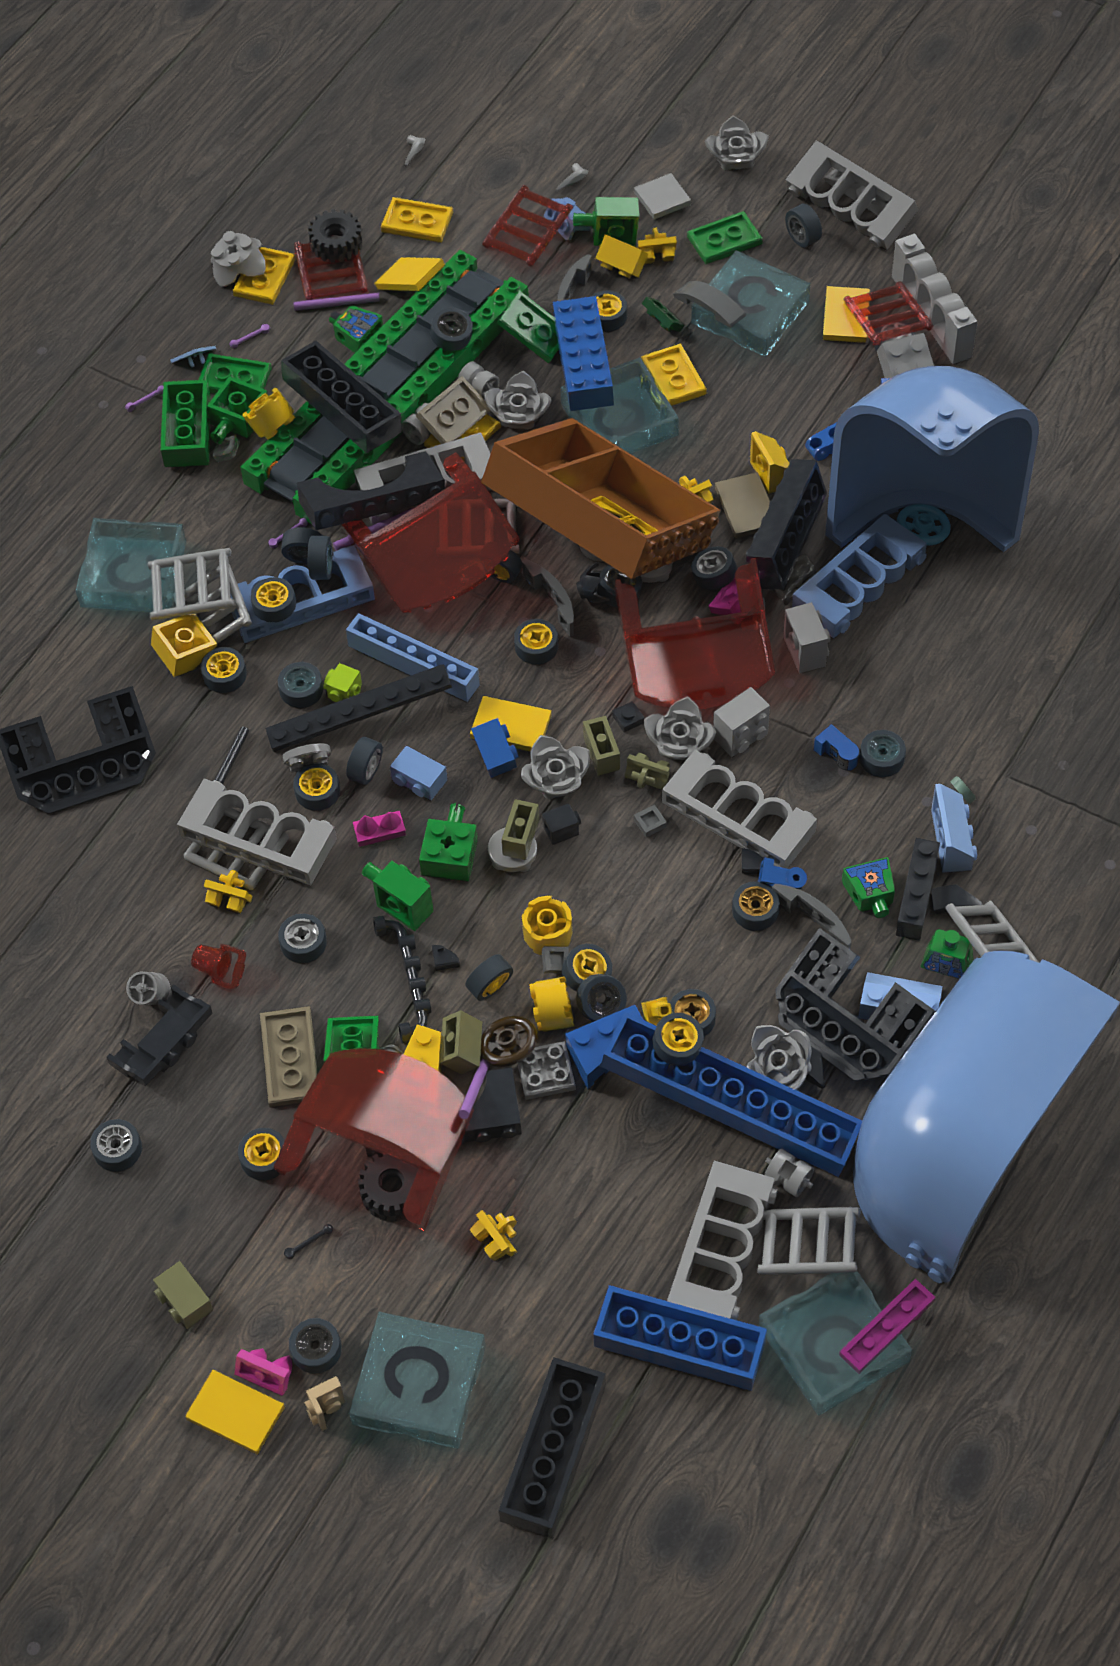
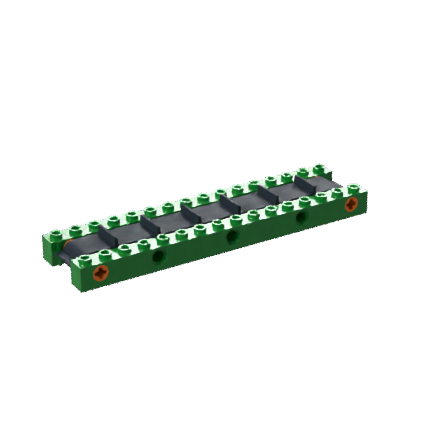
(400, 367)

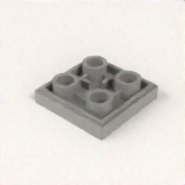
(662, 196)
(546, 1071)

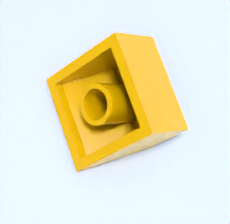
(768, 460)
(182, 643)

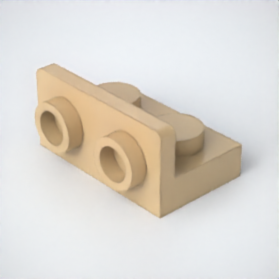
(324, 1398)

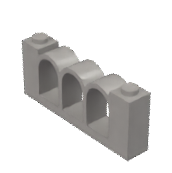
(882, 229)
(952, 321)
(472, 448)
(701, 770)
(213, 798)
(740, 1188)

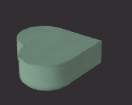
(963, 789)

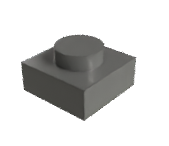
(650, 821)
(553, 959)

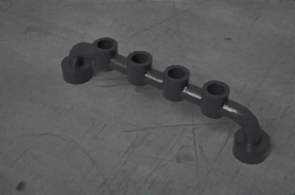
(411, 965)

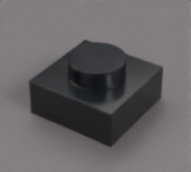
(628, 716)

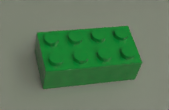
(185, 423)

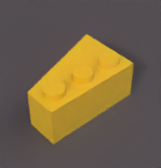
(425, 1046)

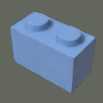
(418, 773)

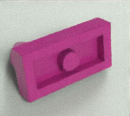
(379, 828)
(258, 1370)

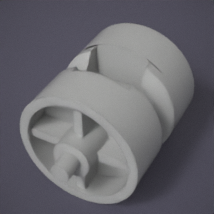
(478, 378)
(414, 429)
(148, 988)
(792, 1174)

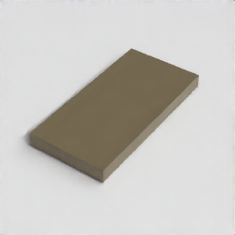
(288, 1054)

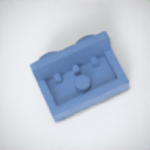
(566, 229)

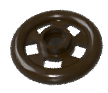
(508, 1041)

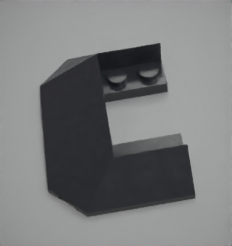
(86, 775)
(841, 1037)

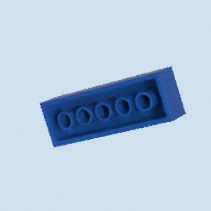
(583, 354)
(680, 1337)

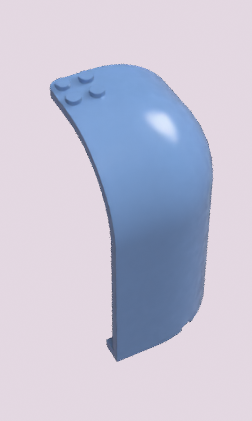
(936, 442)
(969, 1101)

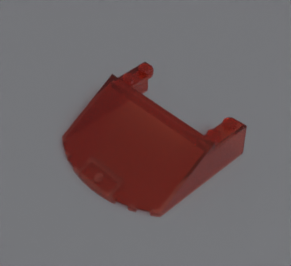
(439, 545)
(702, 657)
(389, 1107)

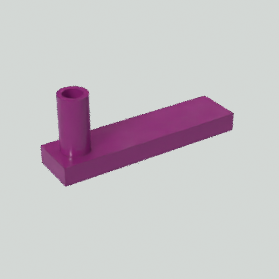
(887, 1326)

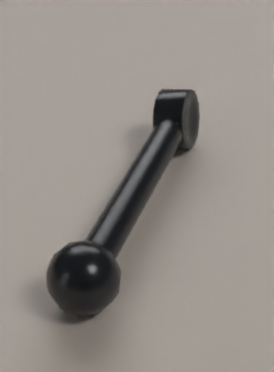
(290, 1252)

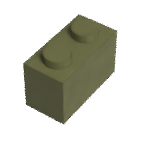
(602, 745)
(520, 829)
(461, 1042)
(183, 1295)

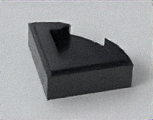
(751, 861)
(444, 958)

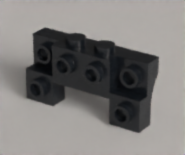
(165, 1040)

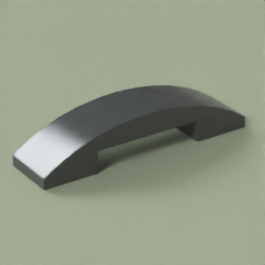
(578, 274)
(712, 299)
(540, 577)
(816, 910)

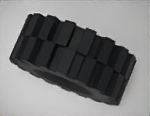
(335, 225)
(371, 1188)

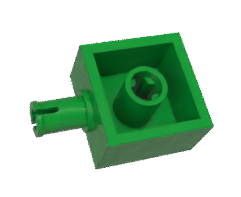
(611, 216)
(228, 407)
(449, 847)
(400, 893)

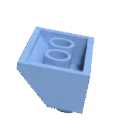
(952, 830)
(877, 987)

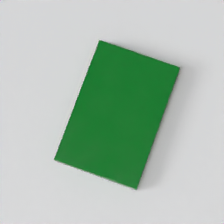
(724, 237)
(531, 326)
(219, 368)

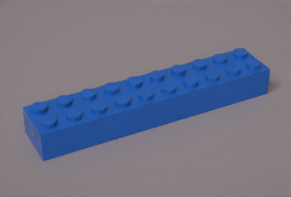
(736, 1097)

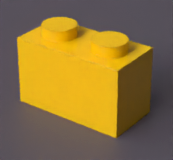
(621, 256)

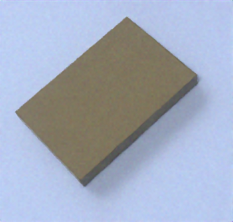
(453, 411)
(743, 503)

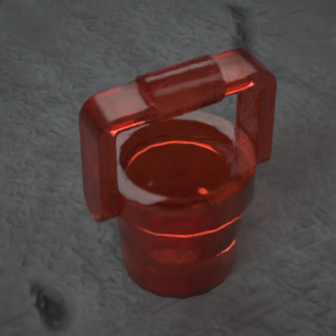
(217, 963)

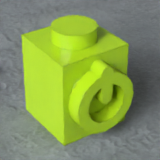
(342, 683)

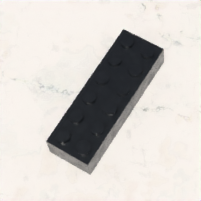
(341, 396)
(787, 523)
(552, 1448)

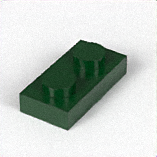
(665, 316)

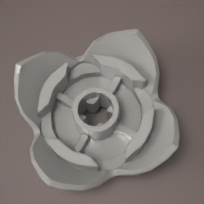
(735, 145)
(236, 255)
(518, 403)
(682, 719)
(550, 756)
(771, 1045)

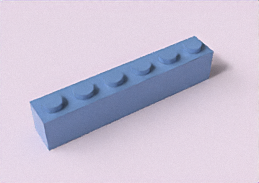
(409, 654)

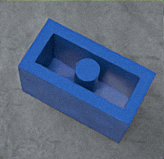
(494, 747)

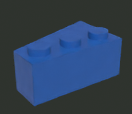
(590, 1042)

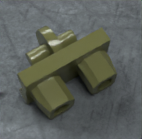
(646, 771)

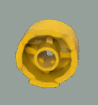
(269, 414)
(547, 924)
(551, 1004)

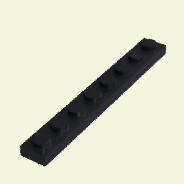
(358, 707)

